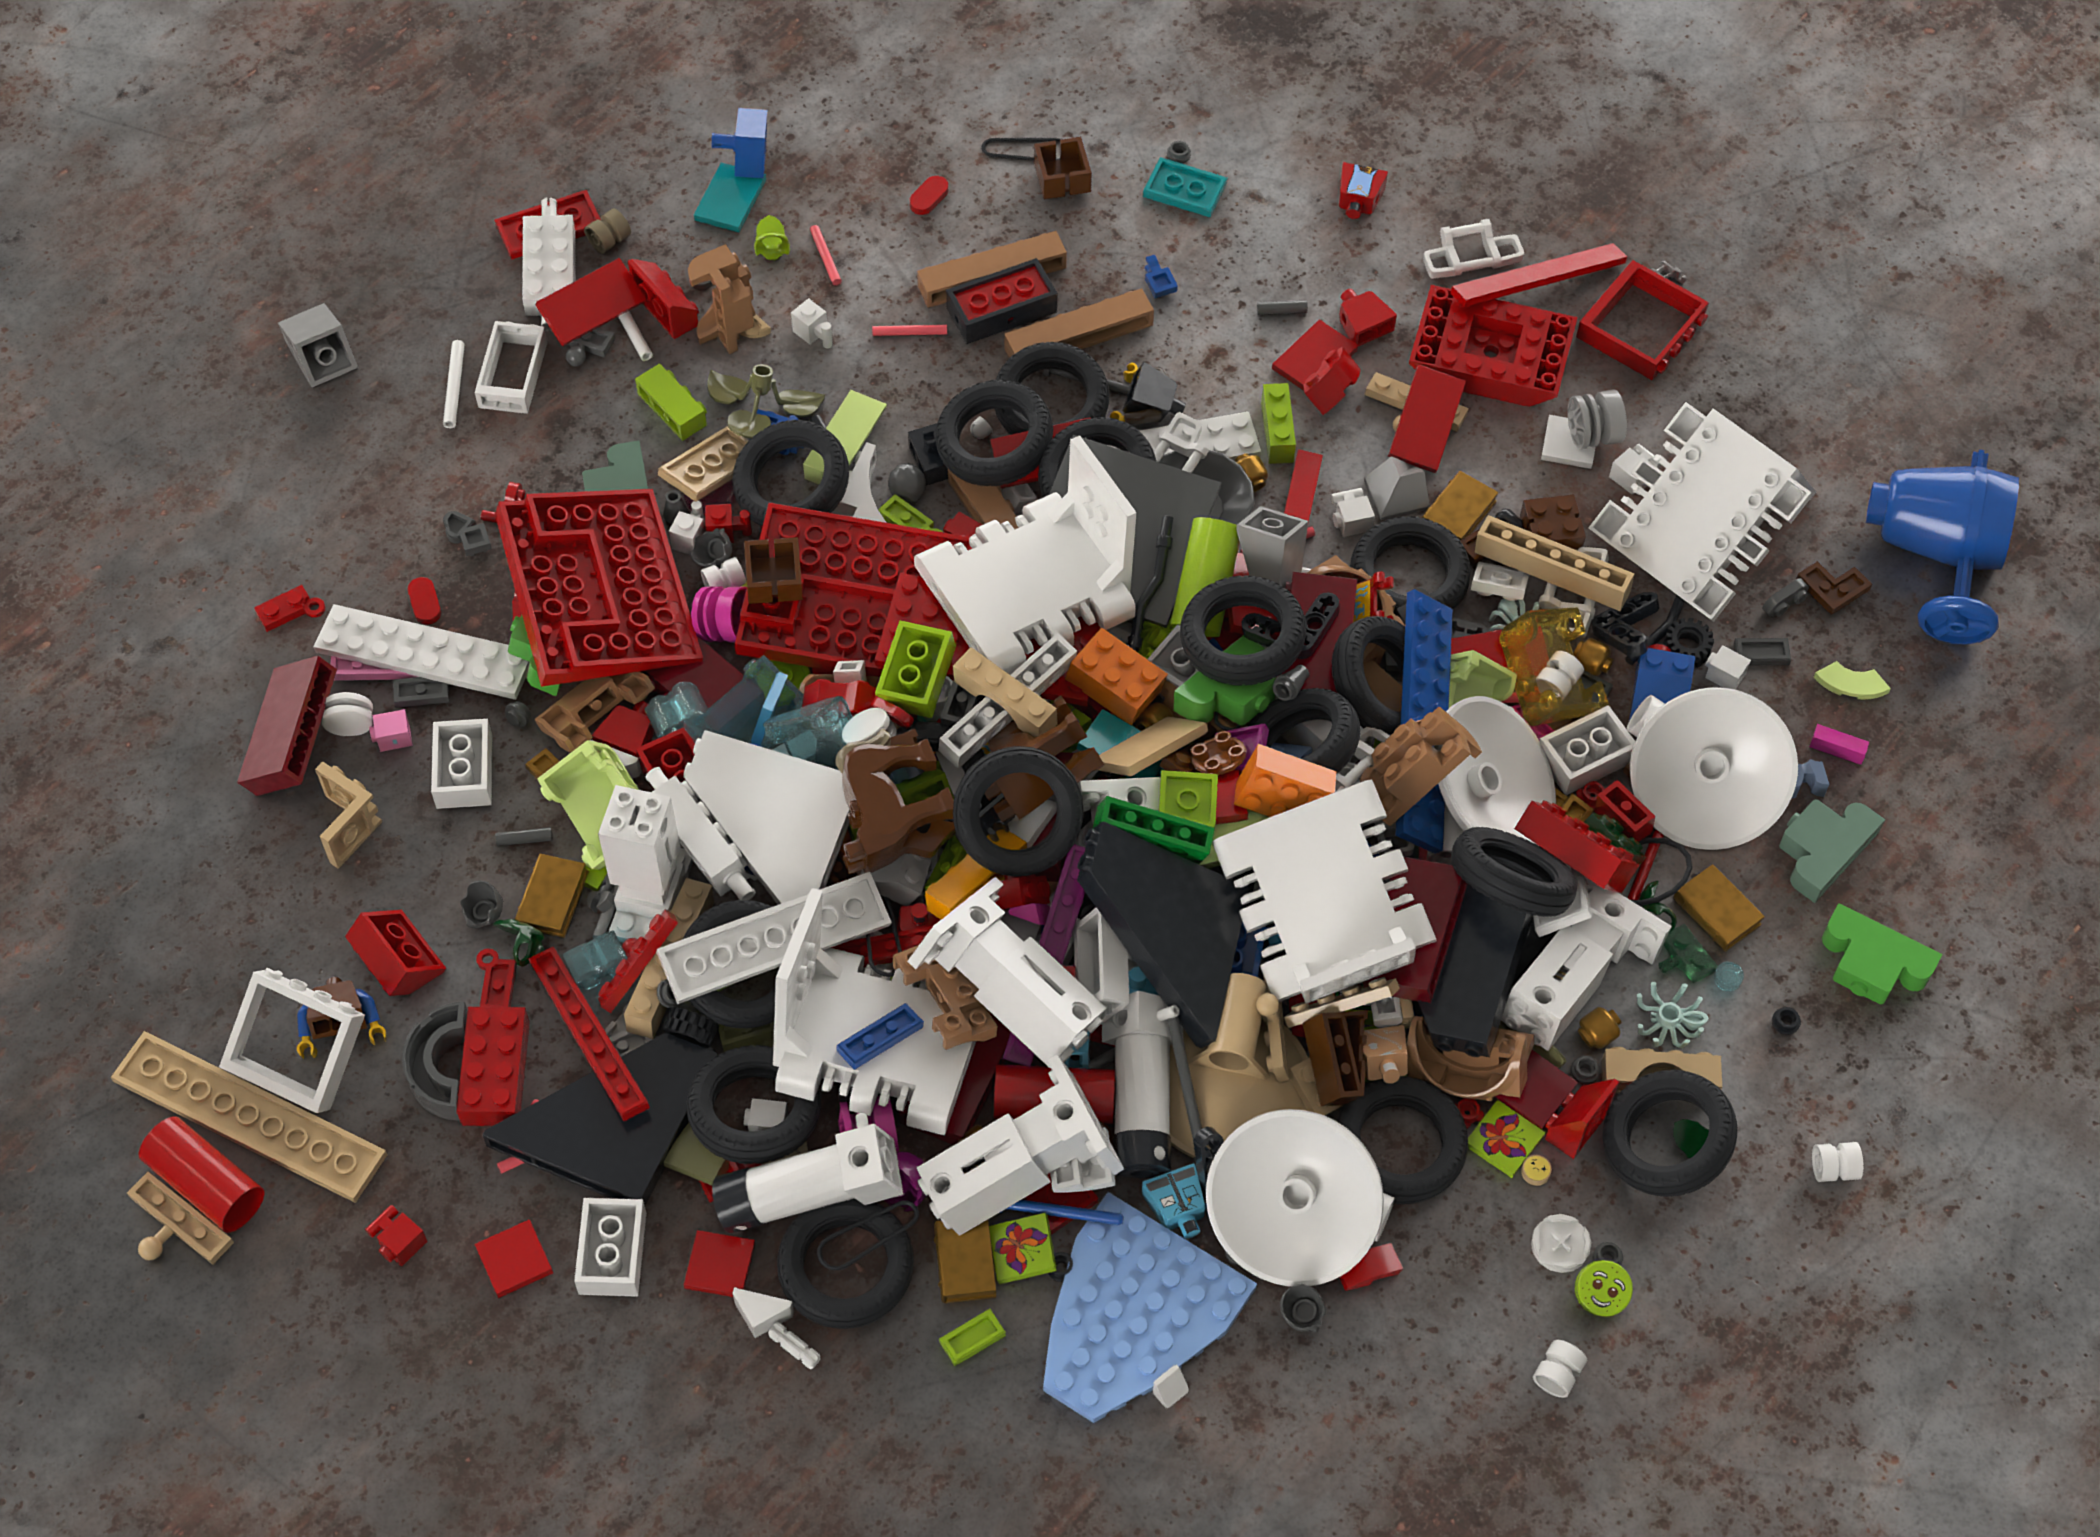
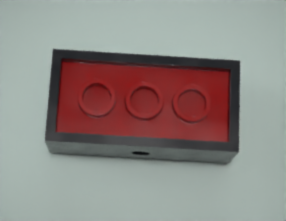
(1001, 301)

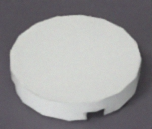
(1561, 1243)

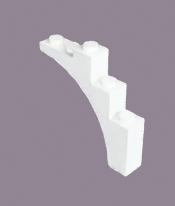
(858, 497)

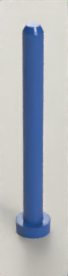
(1067, 1212)

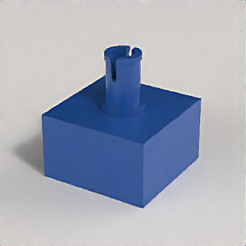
(747, 142)

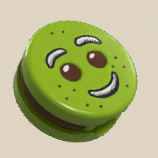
(1603, 1288)

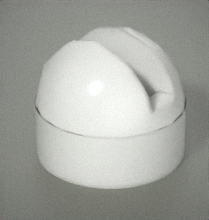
(980, 428)

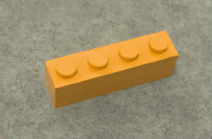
(966, 879)

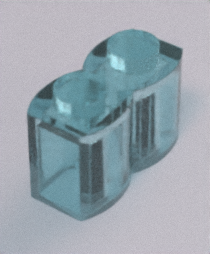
(669, 711)
(594, 960)

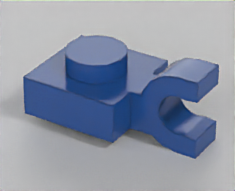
(1159, 280)

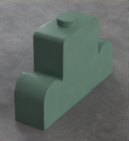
(624, 470)
(1827, 844)

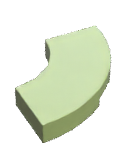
(1852, 683)

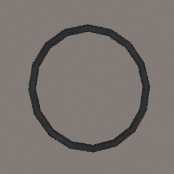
(1683, 881)

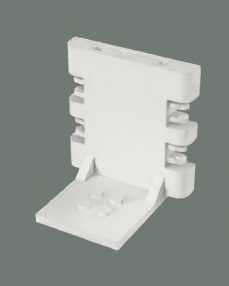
(1704, 508)
(1036, 580)
(1325, 894)
(827, 1000)

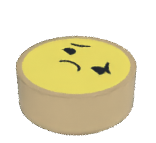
(1536, 1170)

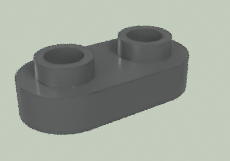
(1780, 601)

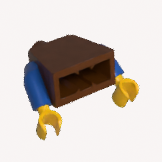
(320, 1025)

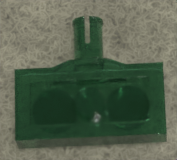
(1687, 955)

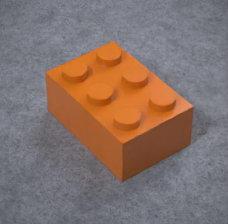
(1116, 676)
(1279, 782)

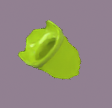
(771, 239)

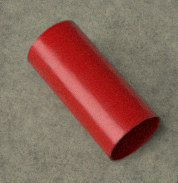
(1020, 1086)
(201, 1174)

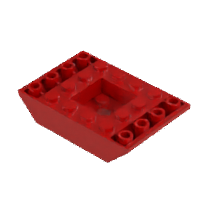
(1527, 342)

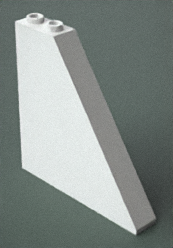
(775, 809)

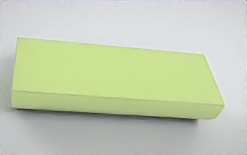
(851, 427)

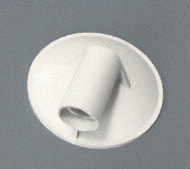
(1712, 766)
(1500, 781)
(1295, 1198)

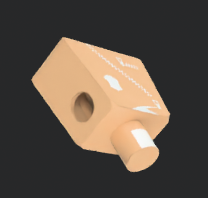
(1385, 1054)

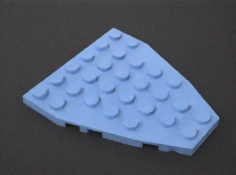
(1134, 1310)

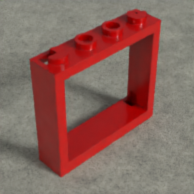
(1662, 289)

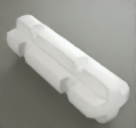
(794, 1345)

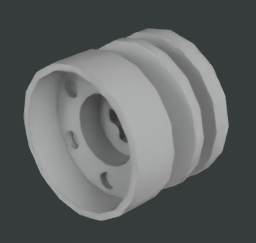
(1597, 419)

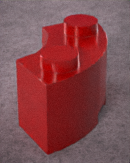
(1328, 384)
(857, 693)

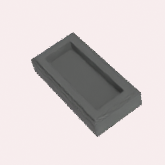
(1764, 650)

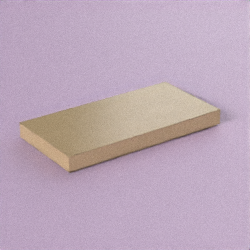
(704, 465)
(1151, 745)

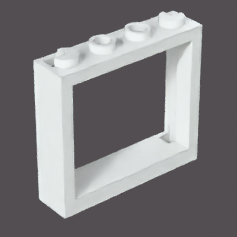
(350, 1020)

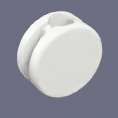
(347, 714)
(867, 725)

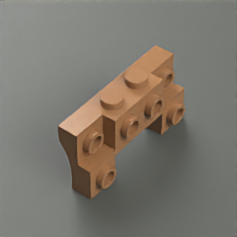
(586, 703)
(963, 1015)

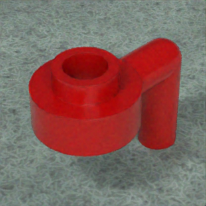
(513, 493)

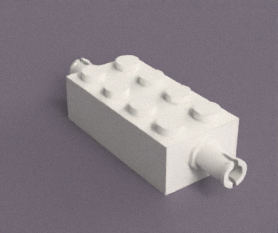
(547, 256)
(703, 837)

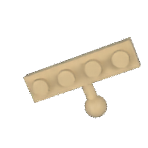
(1395, 394)
(1350, 998)
(1272, 1012)
(177, 1218)

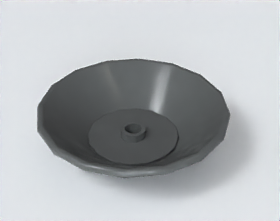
(1236, 493)

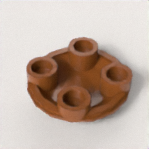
(1218, 754)

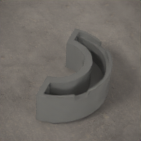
(422, 1053)

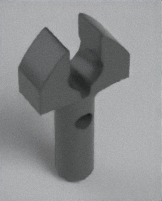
(603, 898)

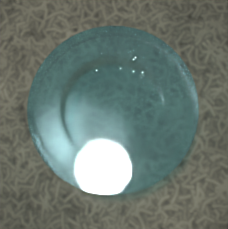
(1728, 976)

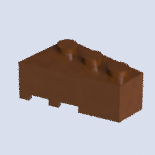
(1336, 1055)

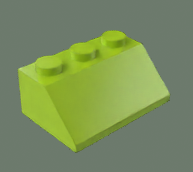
(916, 668)

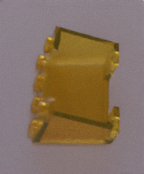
(1527, 649)

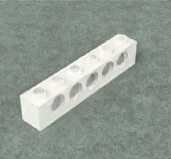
(989, 717)

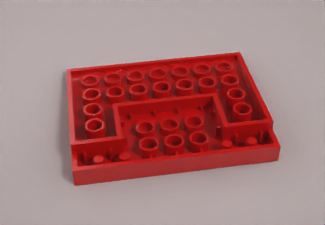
(596, 584)
(846, 588)

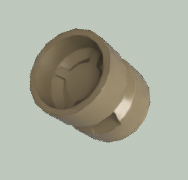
(605, 232)

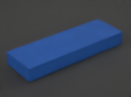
(879, 1036)

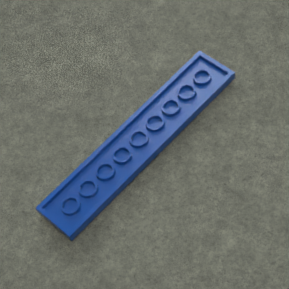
(1423, 691)

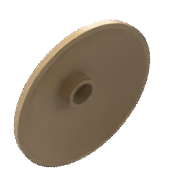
(1233, 1072)

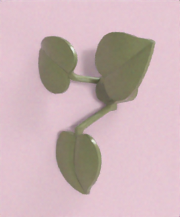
(743, 423)

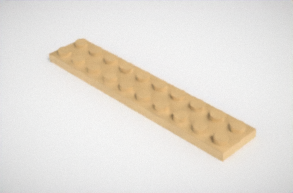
(249, 1116)

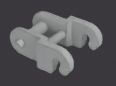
(1670, 272)

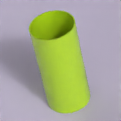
(1208, 558)

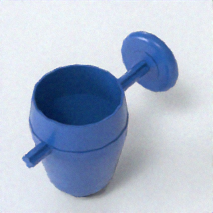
(1959, 520)

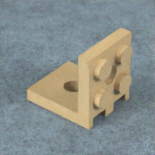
(355, 822)

